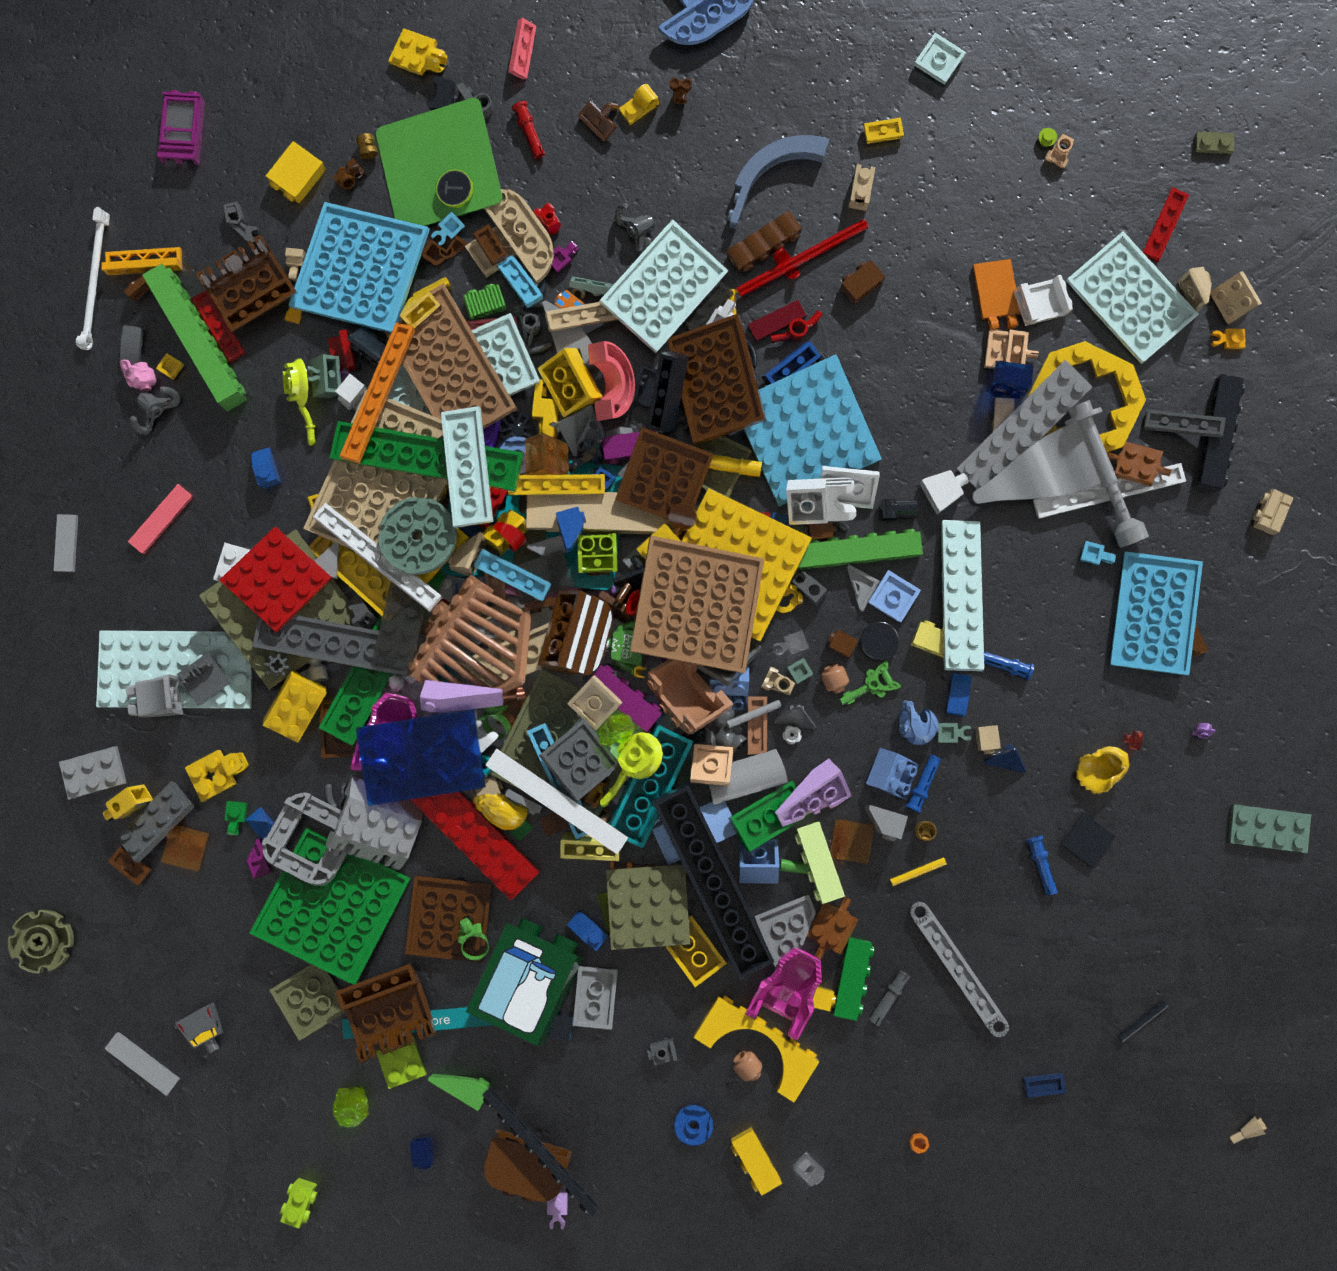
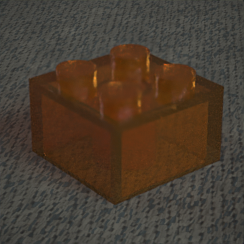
(546, 455)

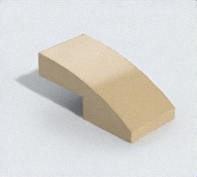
(1002, 409)

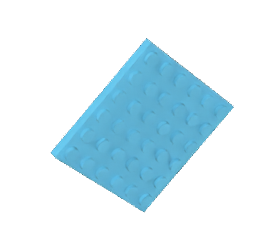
(359, 267)
(810, 426)

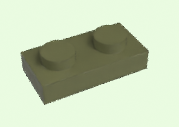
(1214, 142)

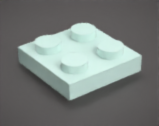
(939, 58)

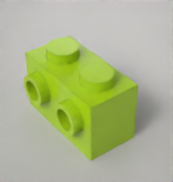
(296, 1209)

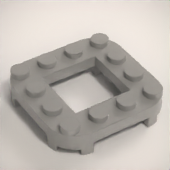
(282, 830)

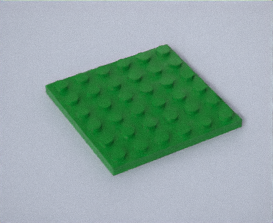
(331, 923)

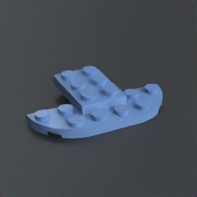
(703, 19)

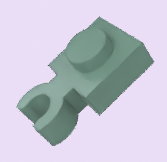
(949, 733)

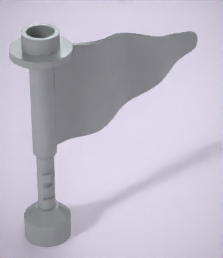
(1064, 465)

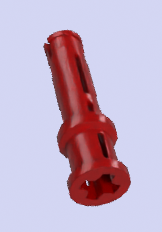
(525, 121)

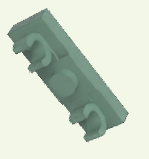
(596, 287)

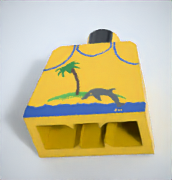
(127, 802)

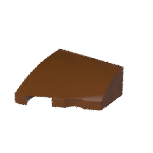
(437, 254)

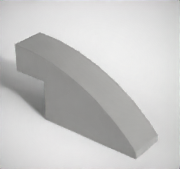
(570, 338)

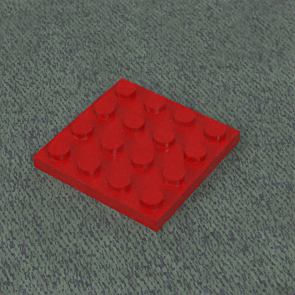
(275, 579)

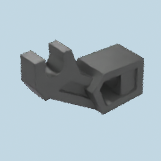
(234, 209)

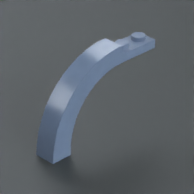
(782, 150)

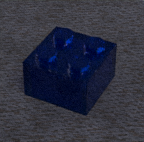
(1009, 379)

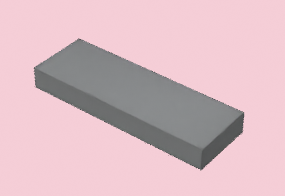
(65, 543)

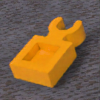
(1231, 338)

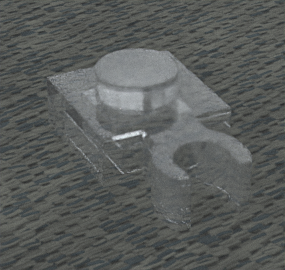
(794, 643)

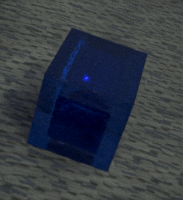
(422, 1152)

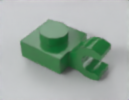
(235, 813)

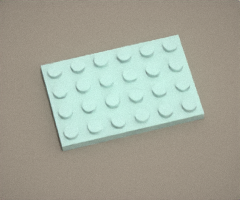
(663, 286)
(1132, 297)

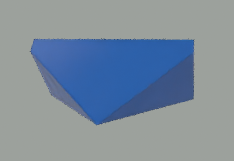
(260, 823)

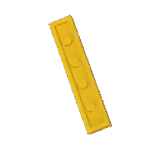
(560, 484)

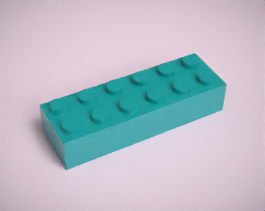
(634, 811)

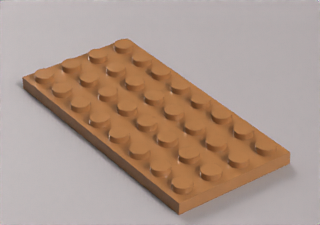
(452, 366)

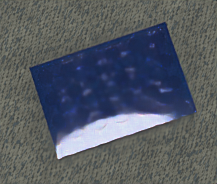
(421, 757)

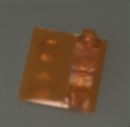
(851, 841)
(185, 847)

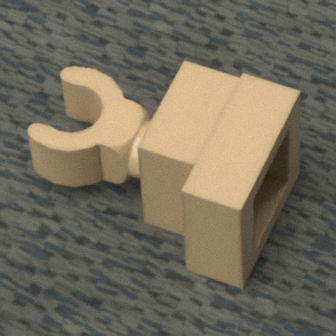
(295, 260)

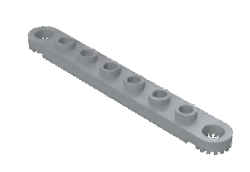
(959, 969)

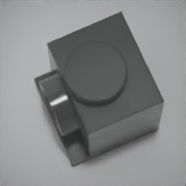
(666, 1045)

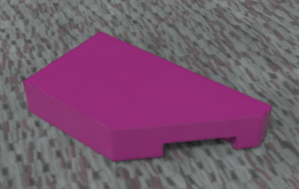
(257, 862)

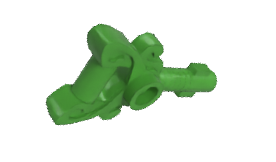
(872, 685)

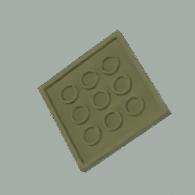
(648, 907)

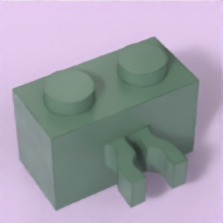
(324, 375)

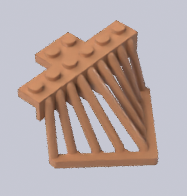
(447, 629)

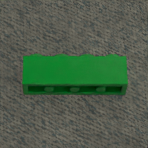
(852, 978)

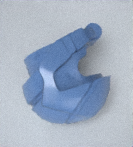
(915, 727)

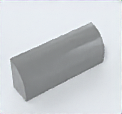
(750, 776)

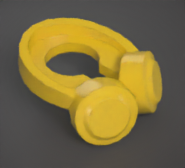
(797, 599)

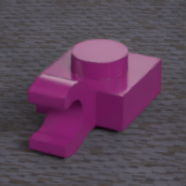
(561, 256)

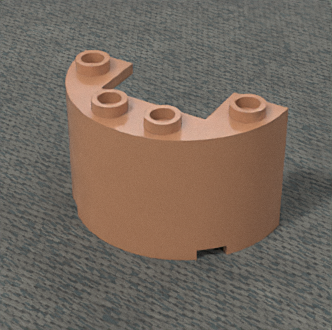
(686, 696)

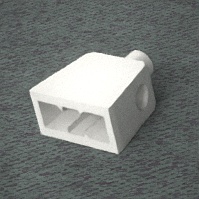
(943, 489)

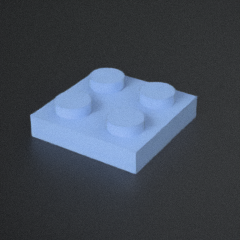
(894, 596)

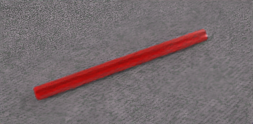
(802, 258)

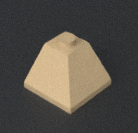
(1196, 287)
(466, 555)

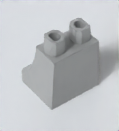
(156, 697)

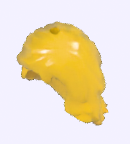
(1102, 769)
(501, 811)

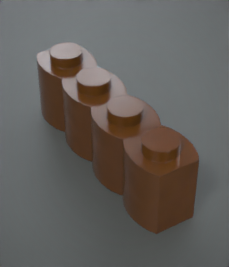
(764, 241)

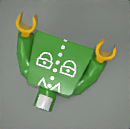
(620, 647)

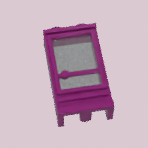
(181, 126)

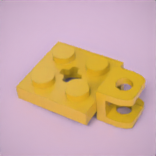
(224, 769)

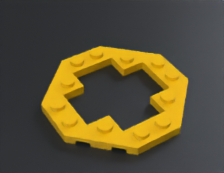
(1102, 364)

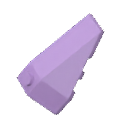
(451, 697)
(820, 789)

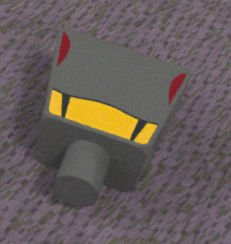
(202, 1027)

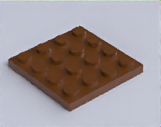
(662, 474)
(437, 913)

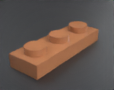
(757, 728)

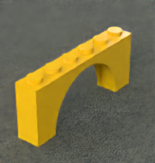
(796, 1062)

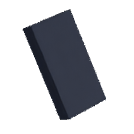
(1044, 1085)

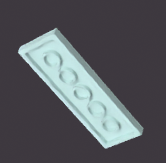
(466, 467)

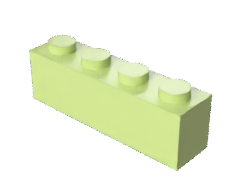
(820, 863)

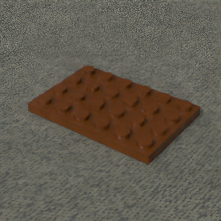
(719, 380)

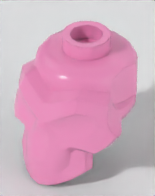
(138, 375)

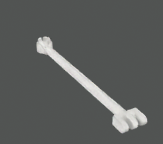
(102, 218)

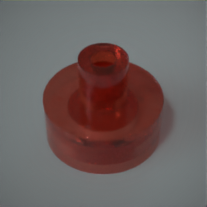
(1134, 740)

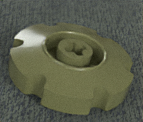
(28, 948)

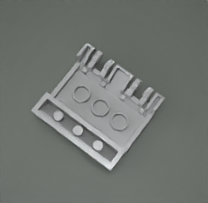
(375, 829)

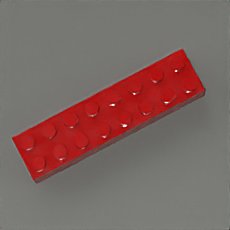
(480, 841)

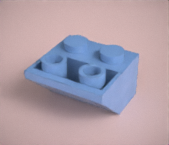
(736, 691)
(892, 773)

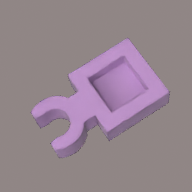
(557, 1208)

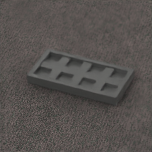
(155, 821)

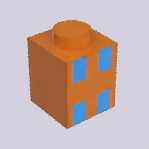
(567, 300)

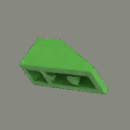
(462, 1087)

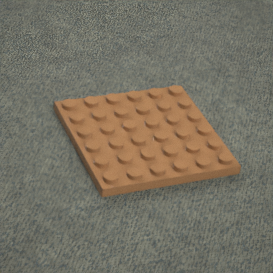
(697, 604)

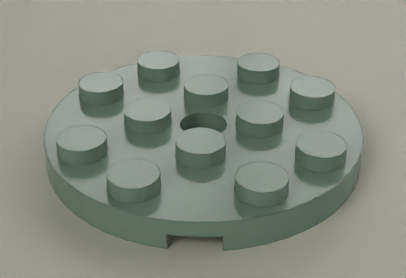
(417, 555)

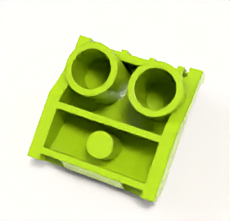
(597, 553)

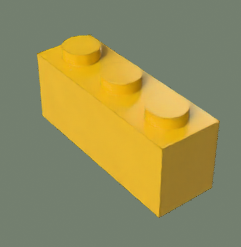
(755, 1161)

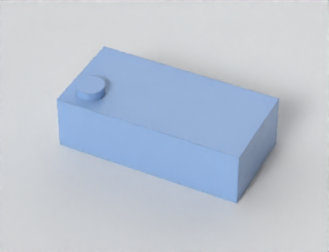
(717, 820)

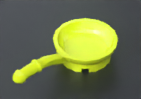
(296, 385)
(638, 758)

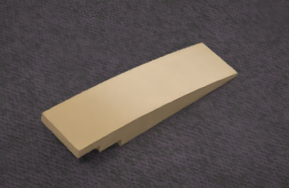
(601, 513)

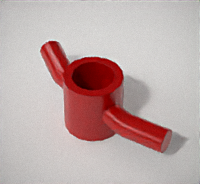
(805, 325)

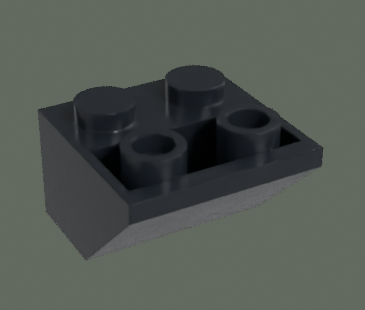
(367, 344)

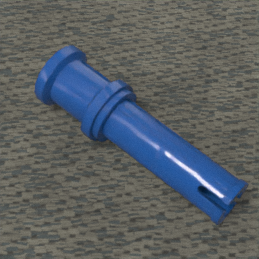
(1013, 666)
(920, 792)
(1040, 855)

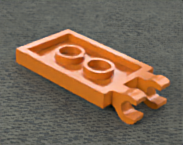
(995, 292)

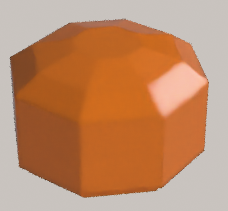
(919, 1143)

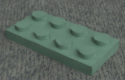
(1269, 828)

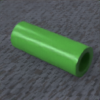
(794, 866)

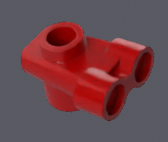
(548, 218)

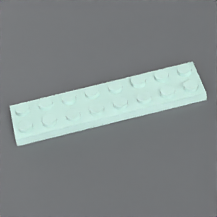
(962, 595)

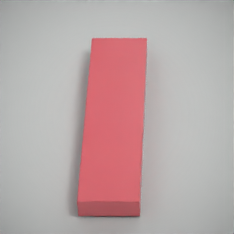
(160, 519)

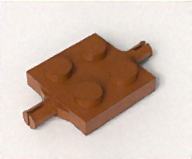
(1139, 464)
(832, 927)

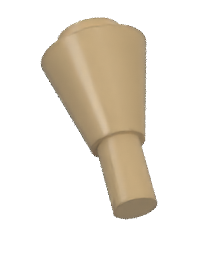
(1253, 1128)

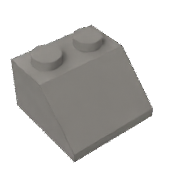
(886, 822)

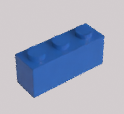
(794, 362)

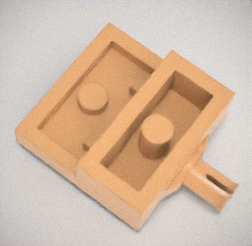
(1007, 347)

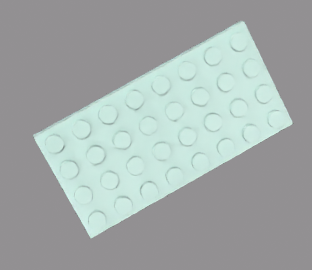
(503, 348)
(144, 655)

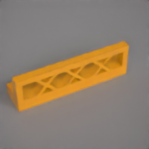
(139, 266)

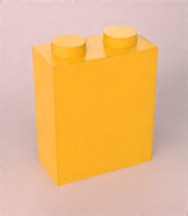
(295, 173)

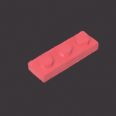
(522, 48)

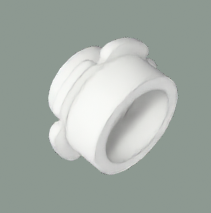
(796, 731)

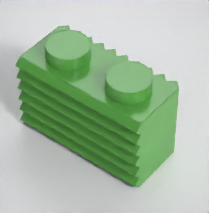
(484, 302)

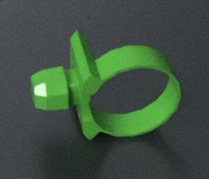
(496, 713)
(468, 930)

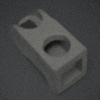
(809, 587)
(364, 613)

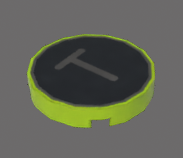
(454, 188)

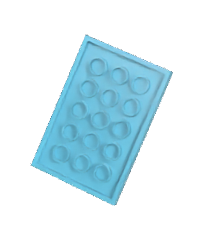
(1156, 613)

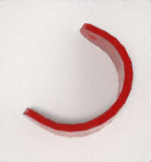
(781, 256)
(511, 534)

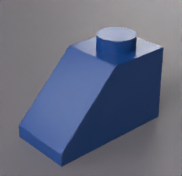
(265, 468)
(570, 526)
(588, 930)

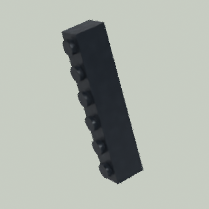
(1216, 451)

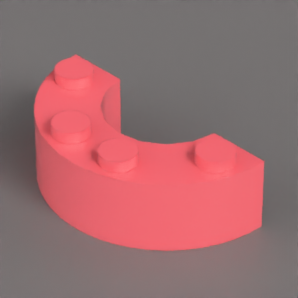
(618, 380)

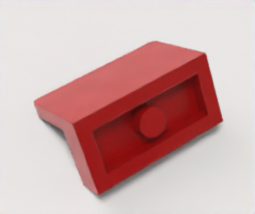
(340, 347)

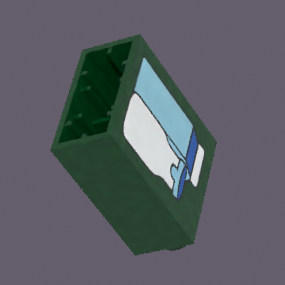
(525, 982)

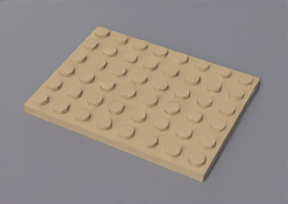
(367, 492)

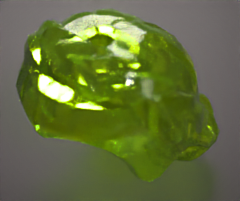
(616, 729)
(350, 1106)

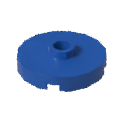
(697, 1135)

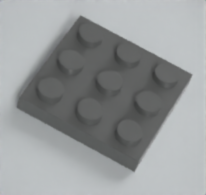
(579, 760)

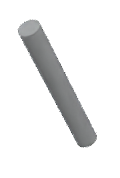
(753, 714)

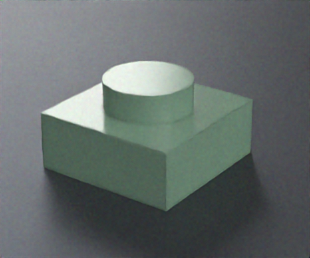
(800, 671)

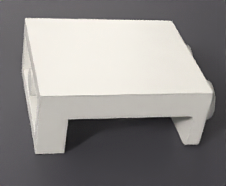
(1043, 300)

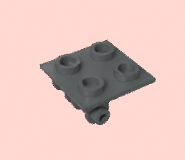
(203, 678)

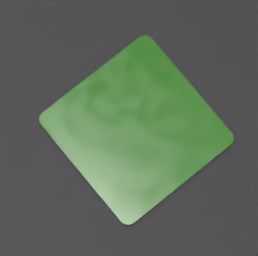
(427, 146)

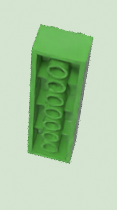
(195, 337)

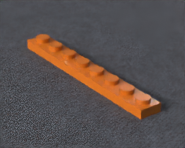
(377, 393)

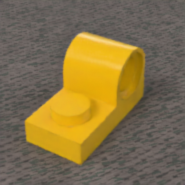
(641, 104)

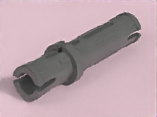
(889, 998)

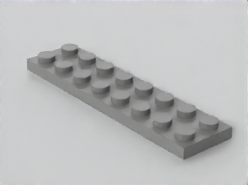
(1025, 424)

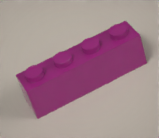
(633, 702)

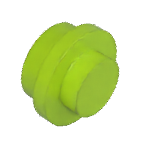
(1047, 137)

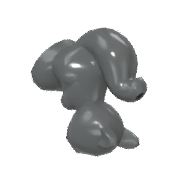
(725, 736)

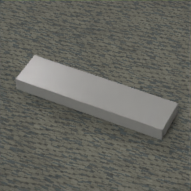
(142, 1063)

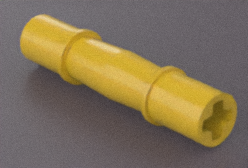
(742, 466)

